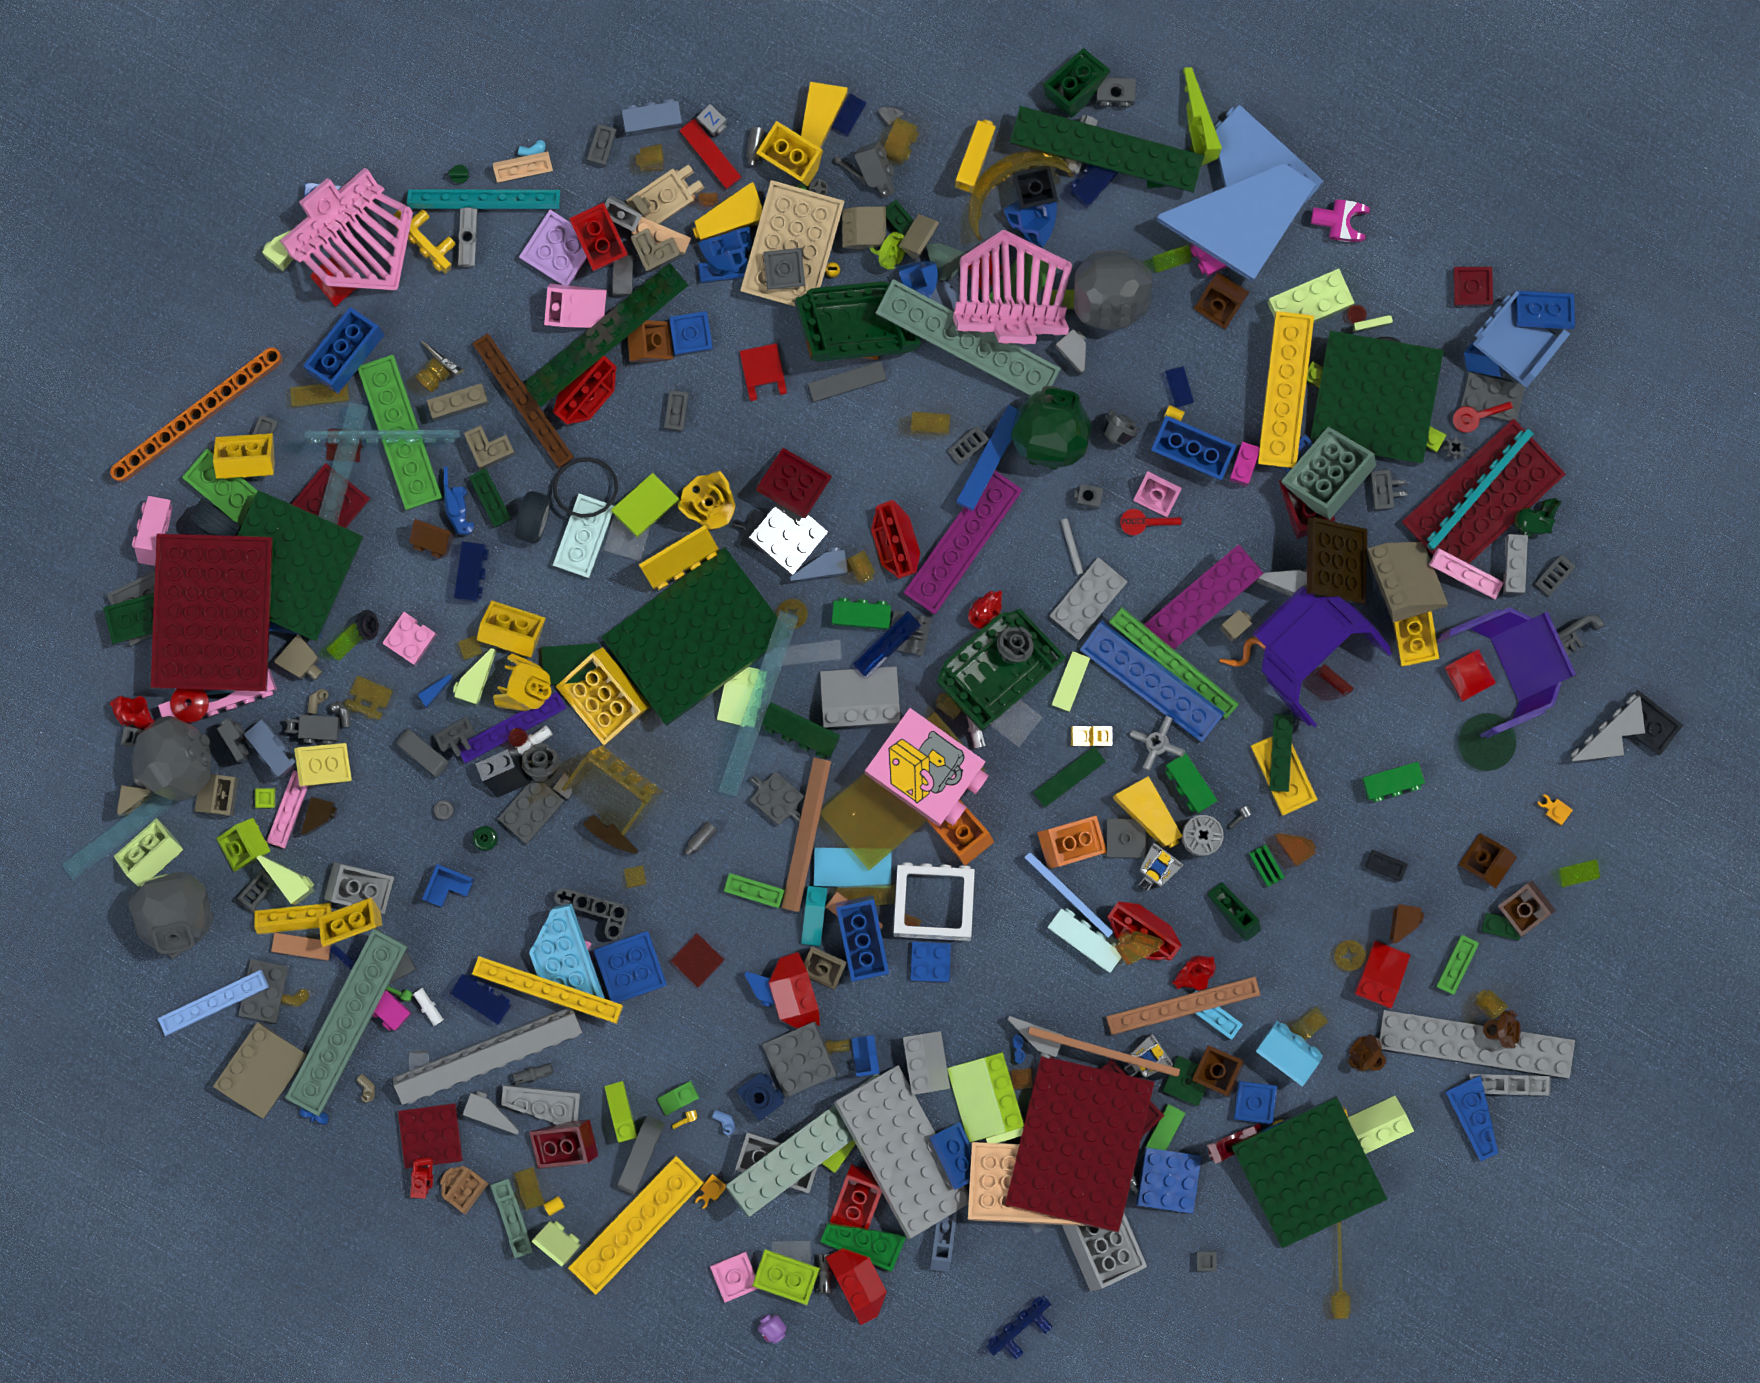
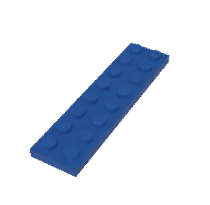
(1152, 681)

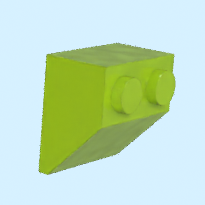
(243, 844)

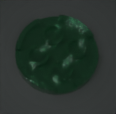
(1483, 752)

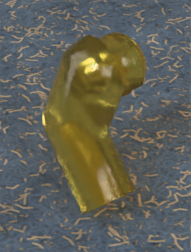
(296, 1000)

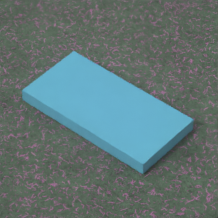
(842, 868)

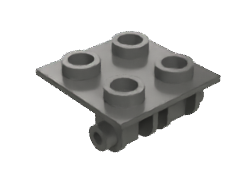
(916, 642)

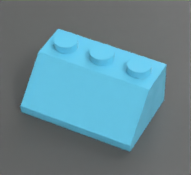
(1289, 1053)

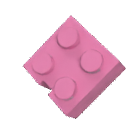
(409, 638)

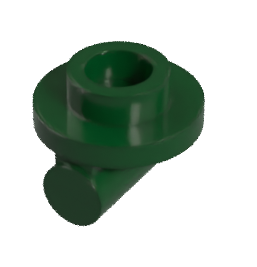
(459, 174)

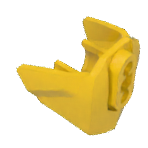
(712, 488)
(524, 686)

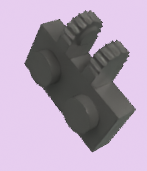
(1382, 489)
(454, 734)

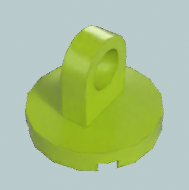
(890, 252)

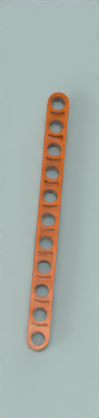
(186, 416)

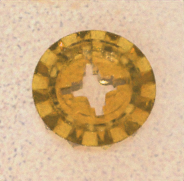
(793, 604)
(1354, 947)

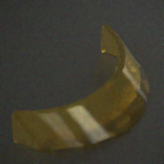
(1001, 171)

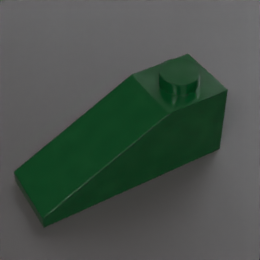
(1235, 912)

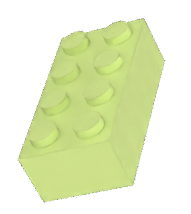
(1318, 297)

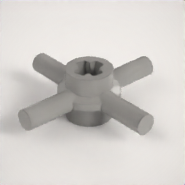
(1156, 737)

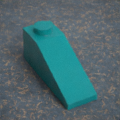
(814, 915)

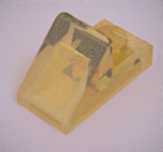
(1309, 1024)
(529, 1188)

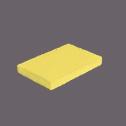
(322, 764)

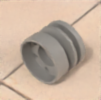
(1191, 835)

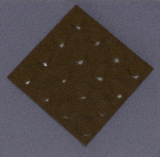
(1336, 560)

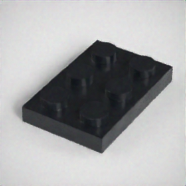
(1658, 725)

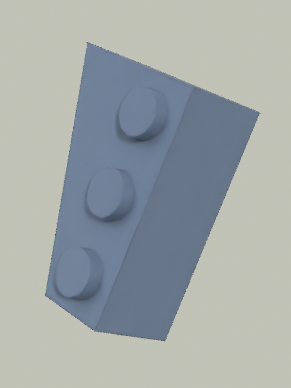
(271, 749)

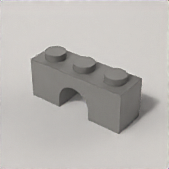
(1516, 561)

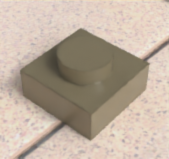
(642, 204)

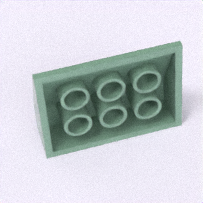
(1329, 472)

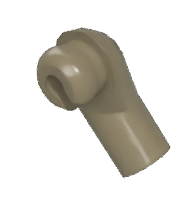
(315, 699)
(368, 1088)

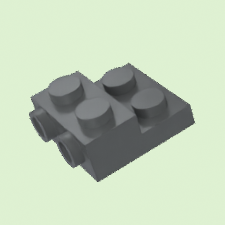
(233, 736)

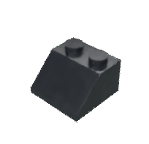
(1035, 187)
(503, 772)

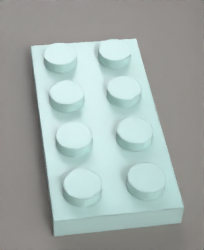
(583, 537)

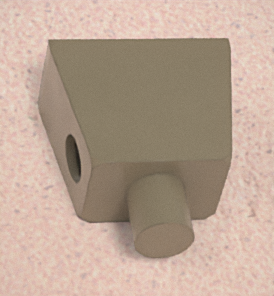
(299, 659)

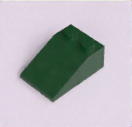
(1075, 82)

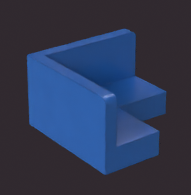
(1478, 362)
(442, 881)
(865, 1055)

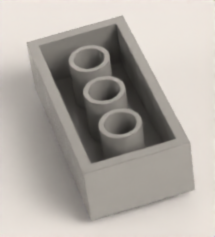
(757, 1147)

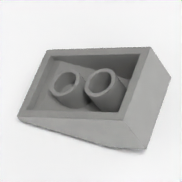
(1285, 582)
(354, 884)

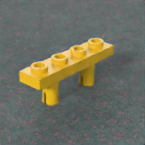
(435, 253)

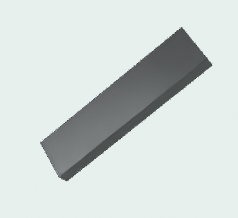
(847, 381)

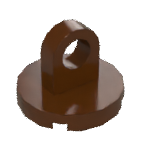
(1507, 1029)
(1365, 1053)

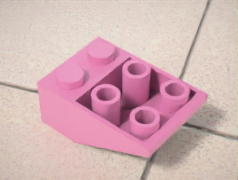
(574, 306)

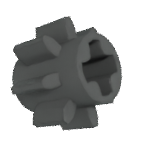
(1455, 442)

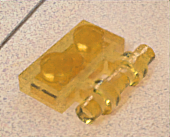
(371, 692)

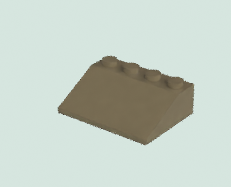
(1406, 579)
(260, 1070)

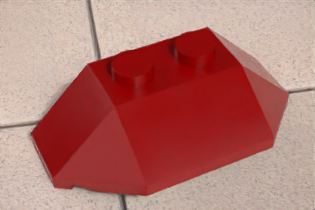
(586, 393)
(895, 539)
(1134, 917)
(793, 992)
(858, 1282)

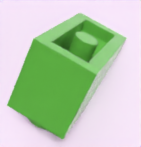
(678, 1098)

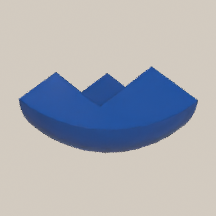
(1034, 222)
(728, 250)
(920, 277)

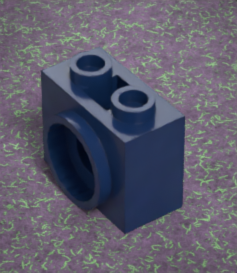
(762, 1084)

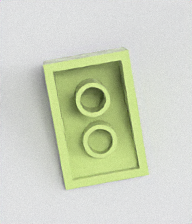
(736, 696)
(292, 884)
(556, 1242)

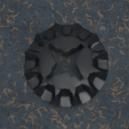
(372, 625)

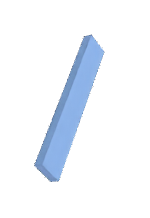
(1068, 895)
(213, 1003)

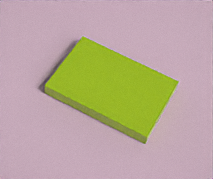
(645, 505)
(785, 1277)

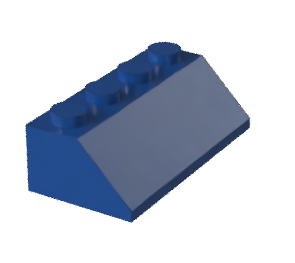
(1193, 447)

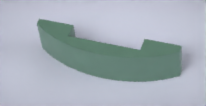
(512, 1218)

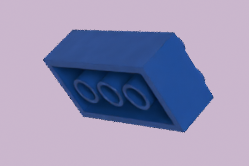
(343, 350)
(862, 938)

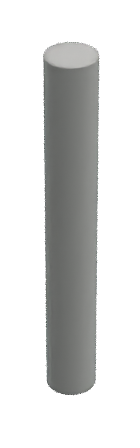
(1072, 547)

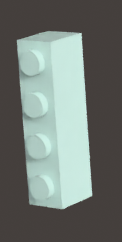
(1084, 940)

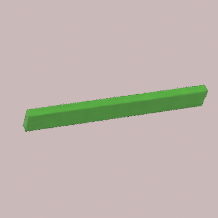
(1172, 660)

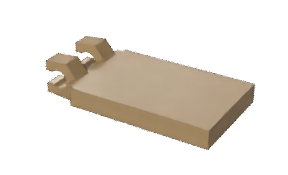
(668, 194)

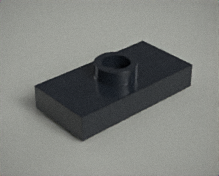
(1386, 865)

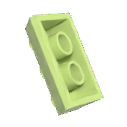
(148, 852)
(1380, 1124)

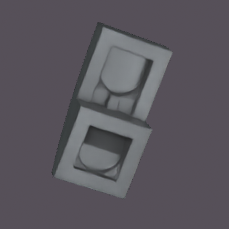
(623, 276)

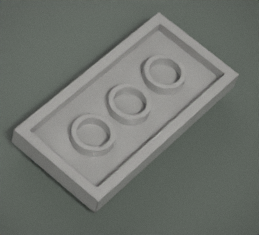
(1088, 599)

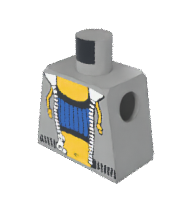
(1158, 867)
(1151, 1051)

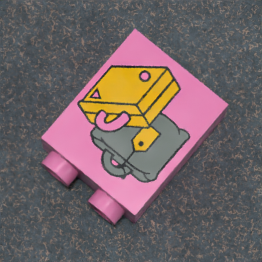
(927, 769)

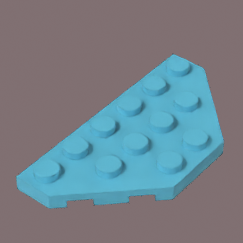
(562, 953)

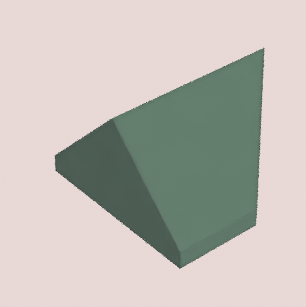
(946, 260)

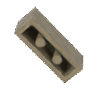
(458, 402)

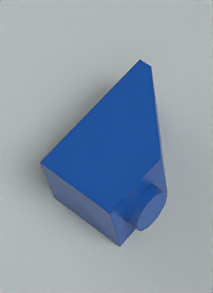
(761, 988)

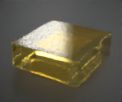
(470, 647)
(635, 876)

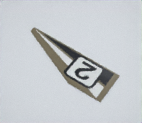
(444, 361)

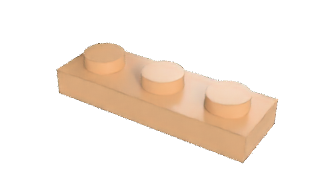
(522, 166)
(661, 233)

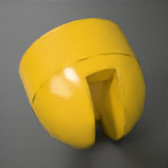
(832, 273)

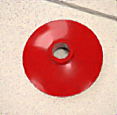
(190, 713)

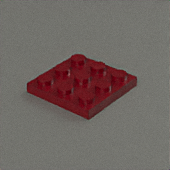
(794, 483)
(312, 497)
(431, 1134)

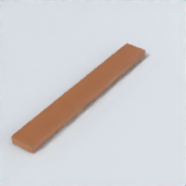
(806, 834)
(1183, 1006)
(1103, 1051)

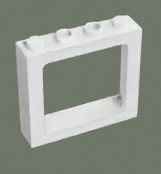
(902, 930)

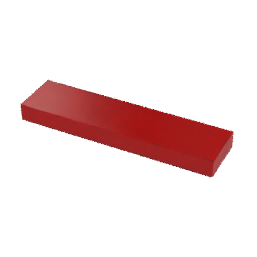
(710, 154)

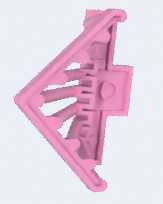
(330, 211)
(1009, 320)

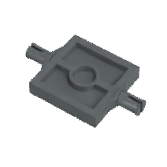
(776, 798)

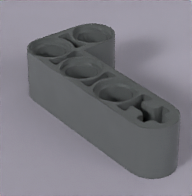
(591, 909)
(640, 1154)

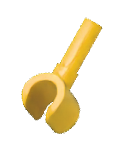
(690, 1116)

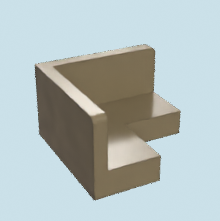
(654, 255)
(487, 452)

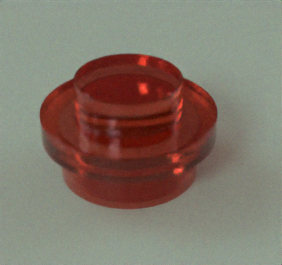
(1356, 313)
(517, 737)

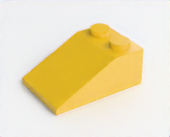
(1416, 639)

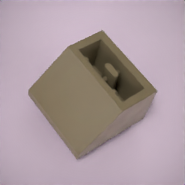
(218, 796)

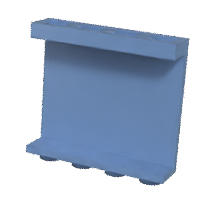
(1516, 348)

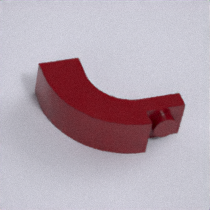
(1221, 1148)

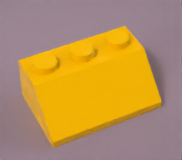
(791, 153)
(244, 456)
(510, 628)
(349, 921)

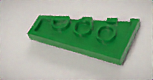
(877, 1245)

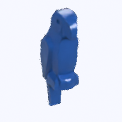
(456, 507)

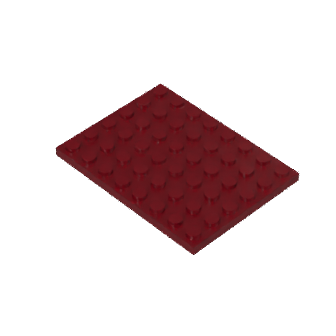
(211, 612)
(1080, 1144)

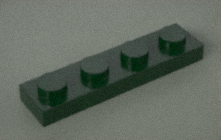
(1281, 752)

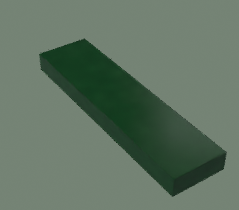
(1069, 777)

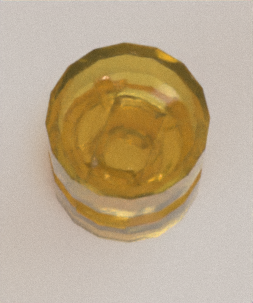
(434, 373)

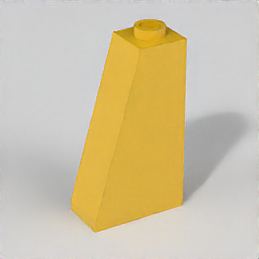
(821, 111)
(975, 156)
(734, 213)
(1147, 808)

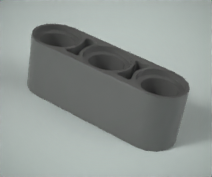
(422, 752)

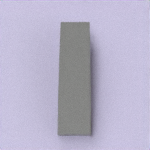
(1515, 1084)

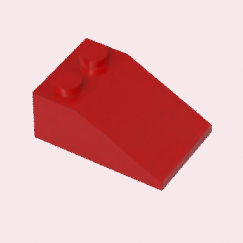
(598, 237)
(1382, 975)
(857, 1199)

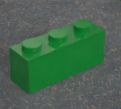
(861, 614)
(1393, 782)
(1190, 784)

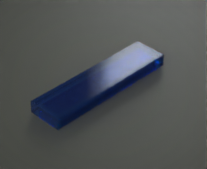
(887, 644)

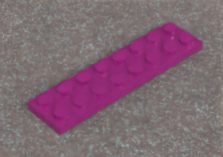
(962, 544)
(1204, 597)

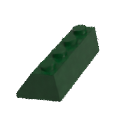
(800, 730)

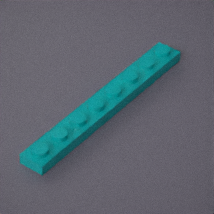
(483, 199)
(1484, 481)

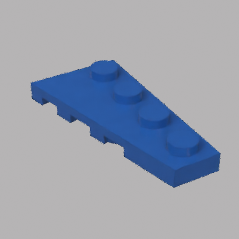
(1473, 1112)

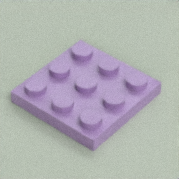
(555, 249)

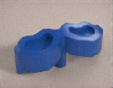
(1018, 1053)
(323, 1118)

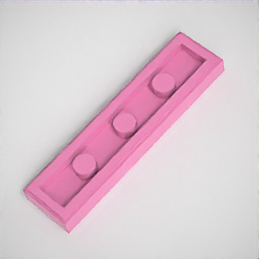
(1466, 573)
(287, 812)

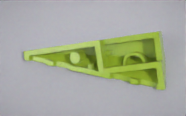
(1200, 125)

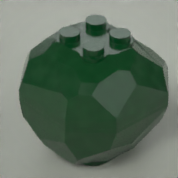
(1052, 428)

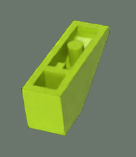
(621, 1112)

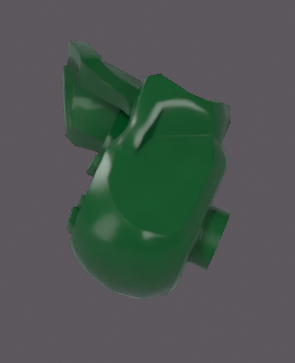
(1537, 521)

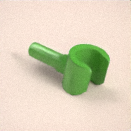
(406, 995)

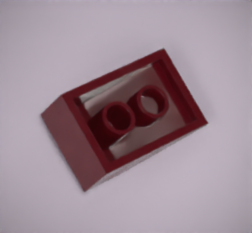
(1298, 512)
(564, 1144)

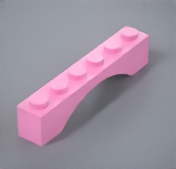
(229, 702)

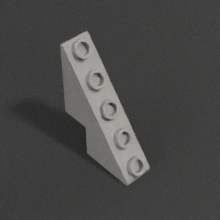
(1609, 738)

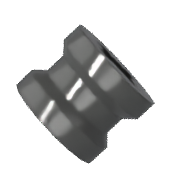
(819, 185)

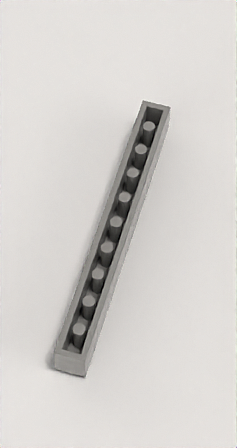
(487, 1055)

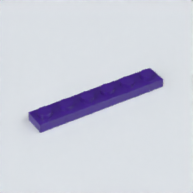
(499, 733)

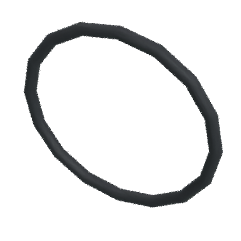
(588, 514)

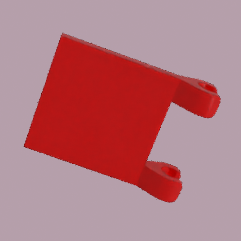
(762, 367)

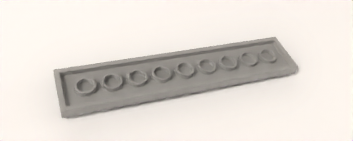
(1469, 1044)

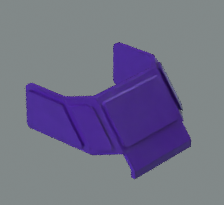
(1302, 637)
(1530, 657)

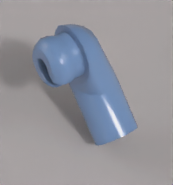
(726, 1120)

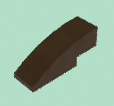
(609, 835)

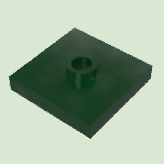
(1182, 1085)

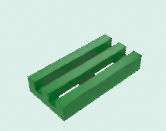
(1272, 860)

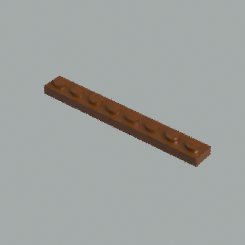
(523, 400)

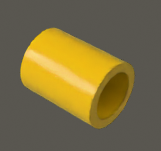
(1174, 413)
(554, 1205)

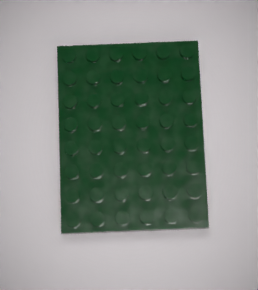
(694, 636)

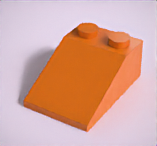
(966, 837)
(1072, 842)

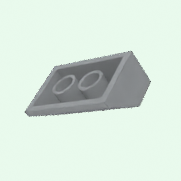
(926, 1063)

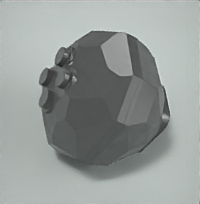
(1112, 290)
(171, 759)
(171, 912)

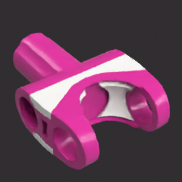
(1339, 220)

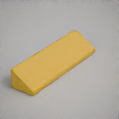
(289, 918)

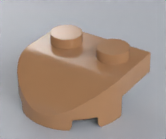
(462, 1187)

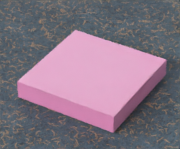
(734, 1276)

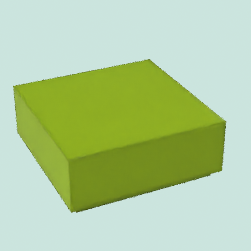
(265, 797)

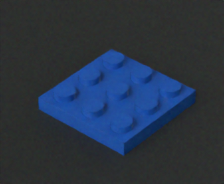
(630, 967)
(1168, 1180)

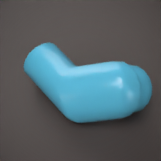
(538, 147)

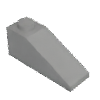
(1046, 1047)
(487, 1111)

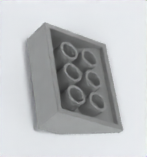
(860, 701)
(1105, 1254)

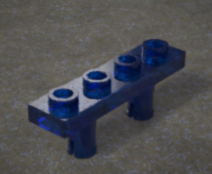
(1011, 1330)

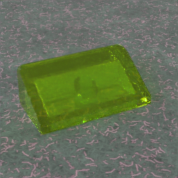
(1171, 258)
(344, 642)
(1579, 873)

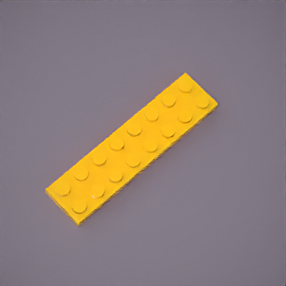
(1285, 389)
(636, 1225)

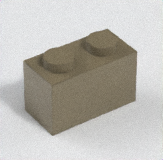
(1236, 625)

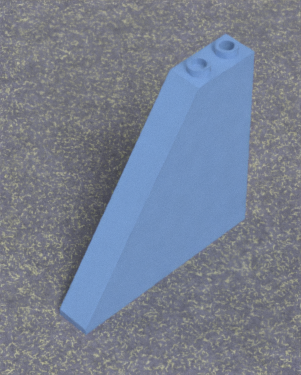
(1252, 149)
(1244, 219)

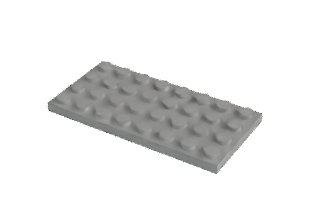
(898, 1151)

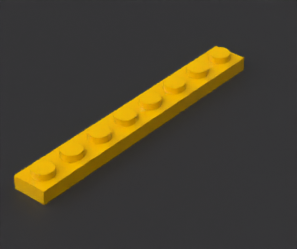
(547, 990)

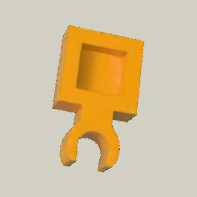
(1556, 811)
(712, 1189)

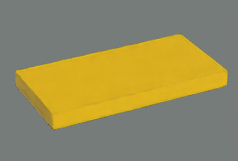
(1300, 789)

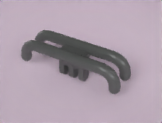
(1569, 637)

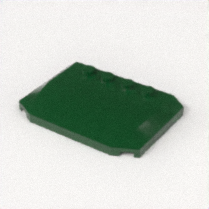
(843, 323)
(984, 682)

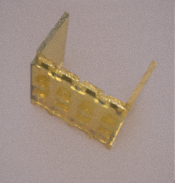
(624, 775)

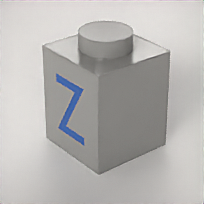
(712, 120)

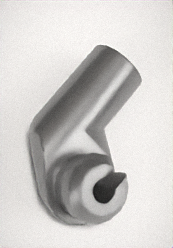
(343, 711)

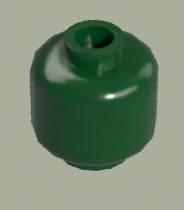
(492, 839)

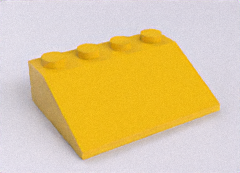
(679, 557)
(604, 703)

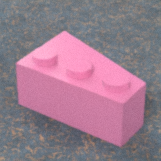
(153, 522)

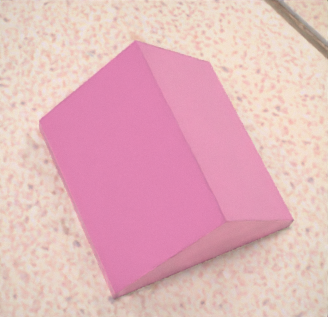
(1157, 494)

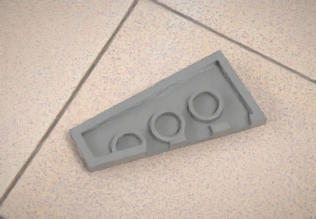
(544, 1104)

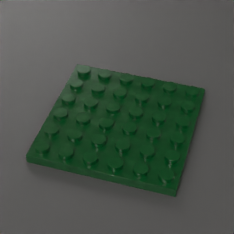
(1378, 394)
(307, 562)
(1309, 1172)

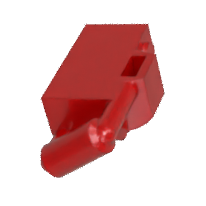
(420, 1177)

